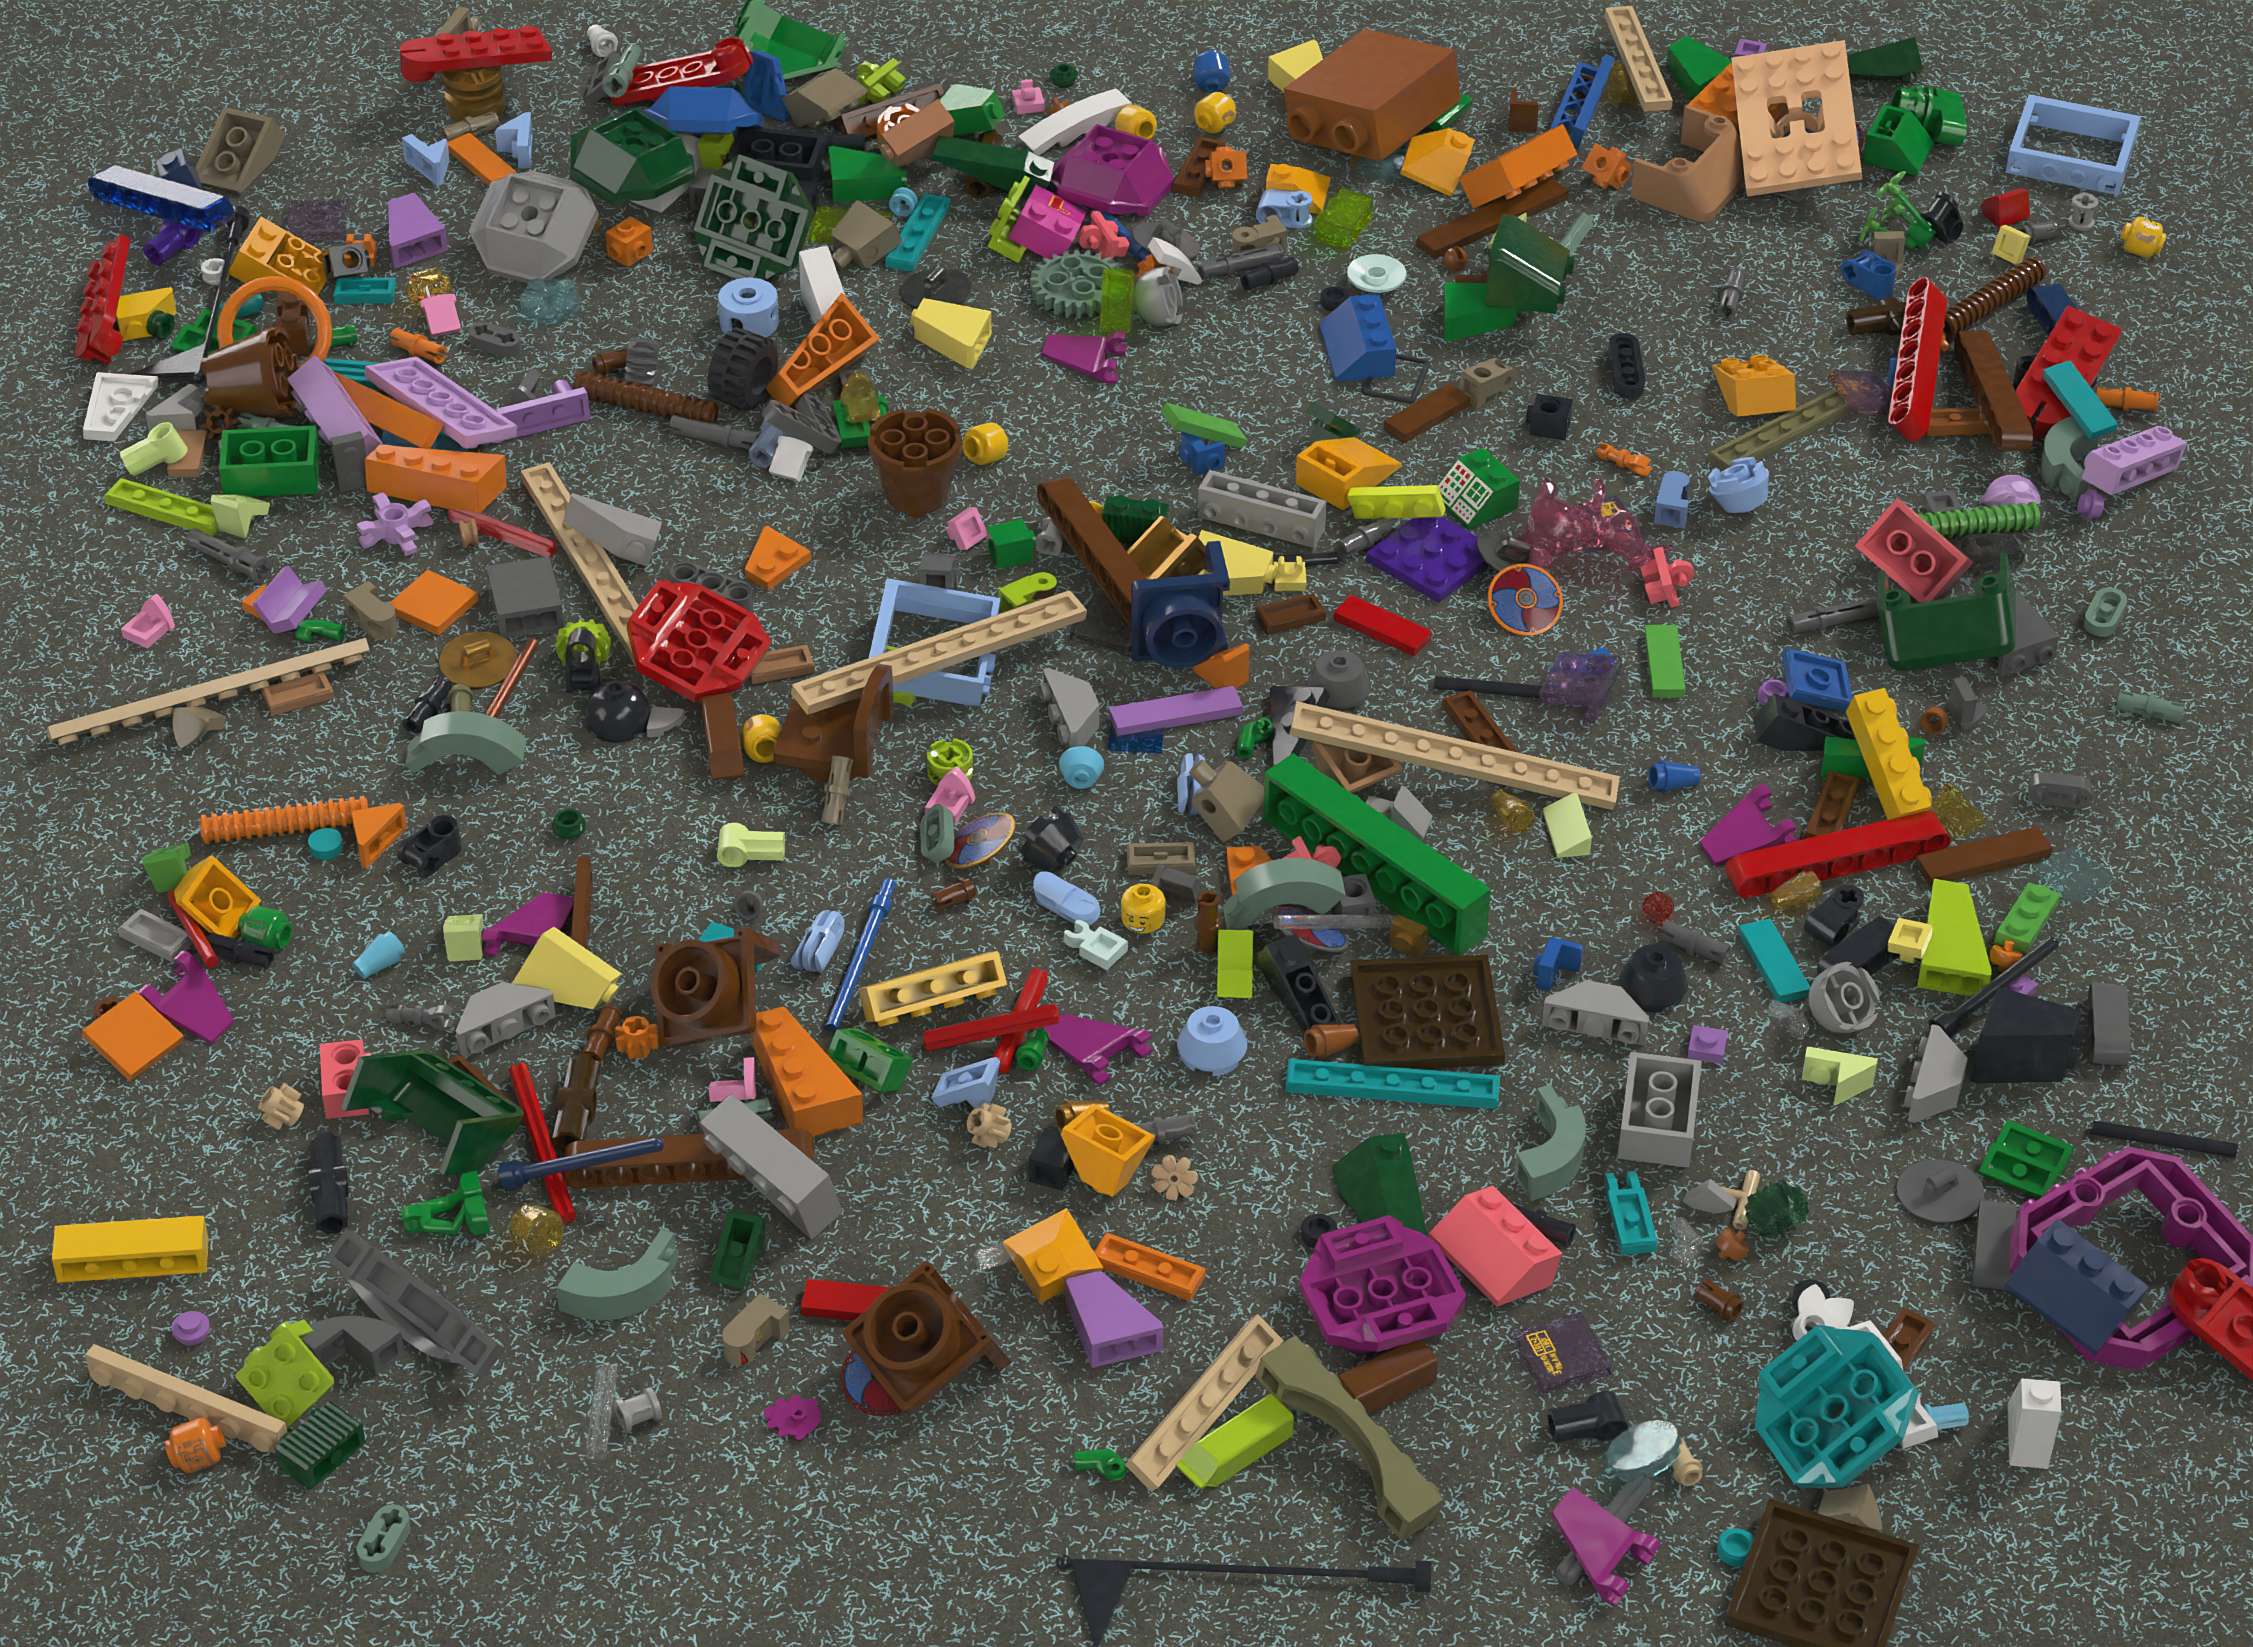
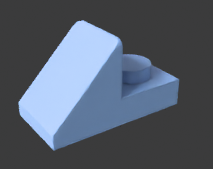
(516, 138)
(428, 160)
(970, 1083)

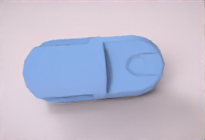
(1187, 785)
(1065, 899)
(819, 942)

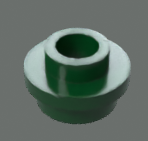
(1063, 75)
(568, 824)

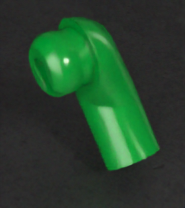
(324, 628)
(1251, 735)
(1103, 1461)

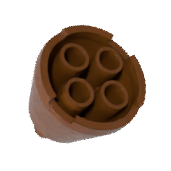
(253, 375)
(915, 458)

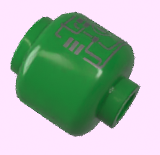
(265, 927)

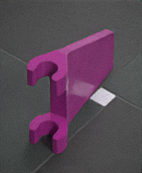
(1087, 353)
(1746, 829)
(529, 922)
(191, 1001)
(1093, 1042)
(1600, 1542)

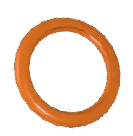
(277, 283)

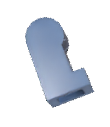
(1672, 500)

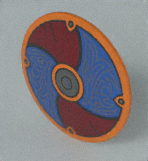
(1525, 599)

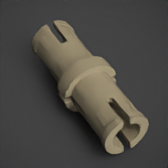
(473, 125)
(837, 790)

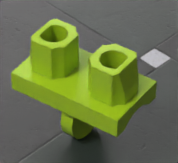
(876, 79)

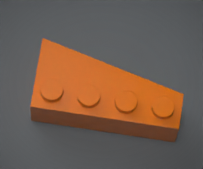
(829, 347)

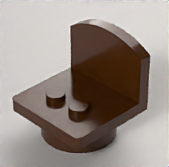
(837, 731)
(708, 987)
(920, 1338)

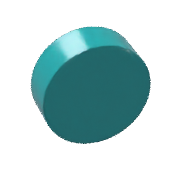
(325, 843)
(1734, 1546)

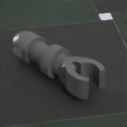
(419, 1015)

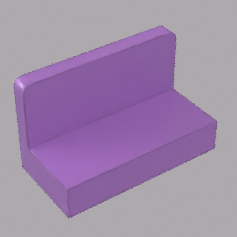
(287, 600)

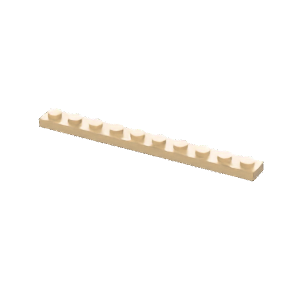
(586, 555)
(941, 650)
(224, 688)
(1453, 755)

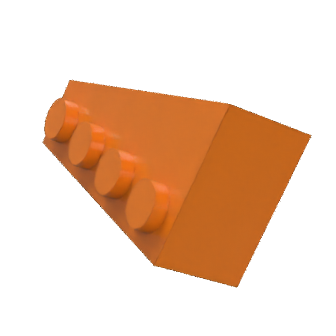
(1519, 167)
(439, 476)
(803, 1077)

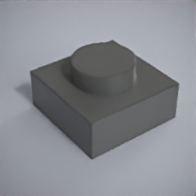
(1941, 501)

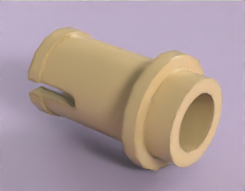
(1686, 1468)

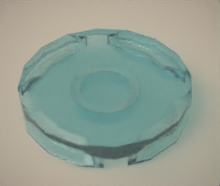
(1644, 1449)

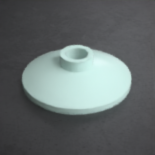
(1376, 273)

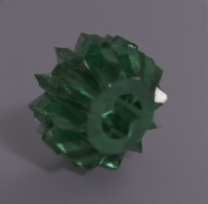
(1776, 1208)

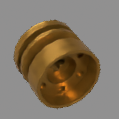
(474, 92)

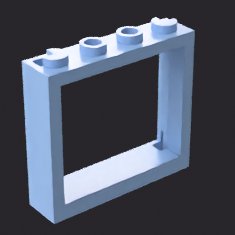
(2079, 120)
(945, 605)

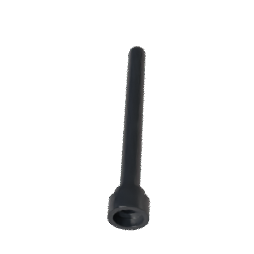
(1951, 1020)

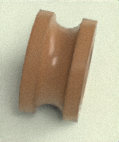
(468, 533)

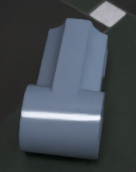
(766, 444)

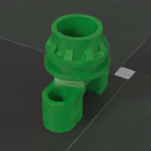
(1936, 111)

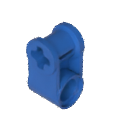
(1870, 274)

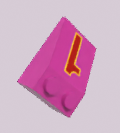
(1047, 223)

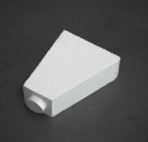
(818, 281)
(2033, 1422)

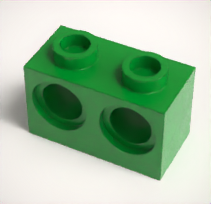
(869, 1059)

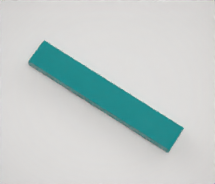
(1392, 1083)

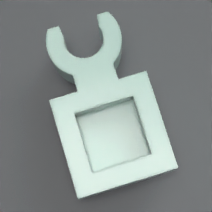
(1098, 947)

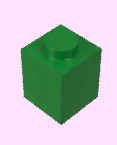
(1010, 543)

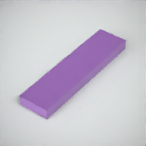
(1176, 710)

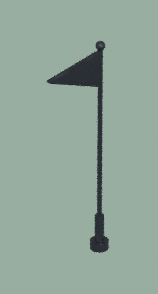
(189, 362)
(1104, 1581)

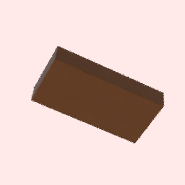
(1290, 613)

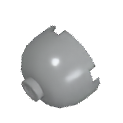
(1157, 297)
(1843, 998)

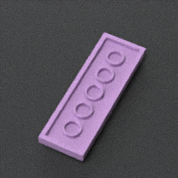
(438, 397)

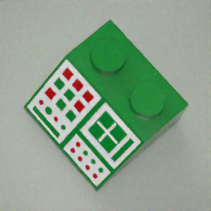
(1479, 489)

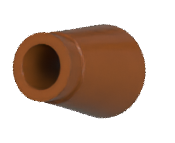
(1329, 1039)

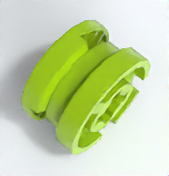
(948, 755)

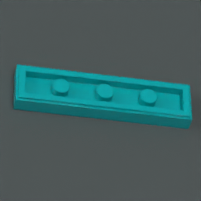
(918, 232)

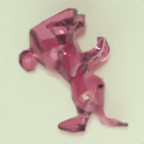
(1561, 528)

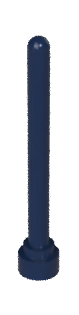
(515, 1174)

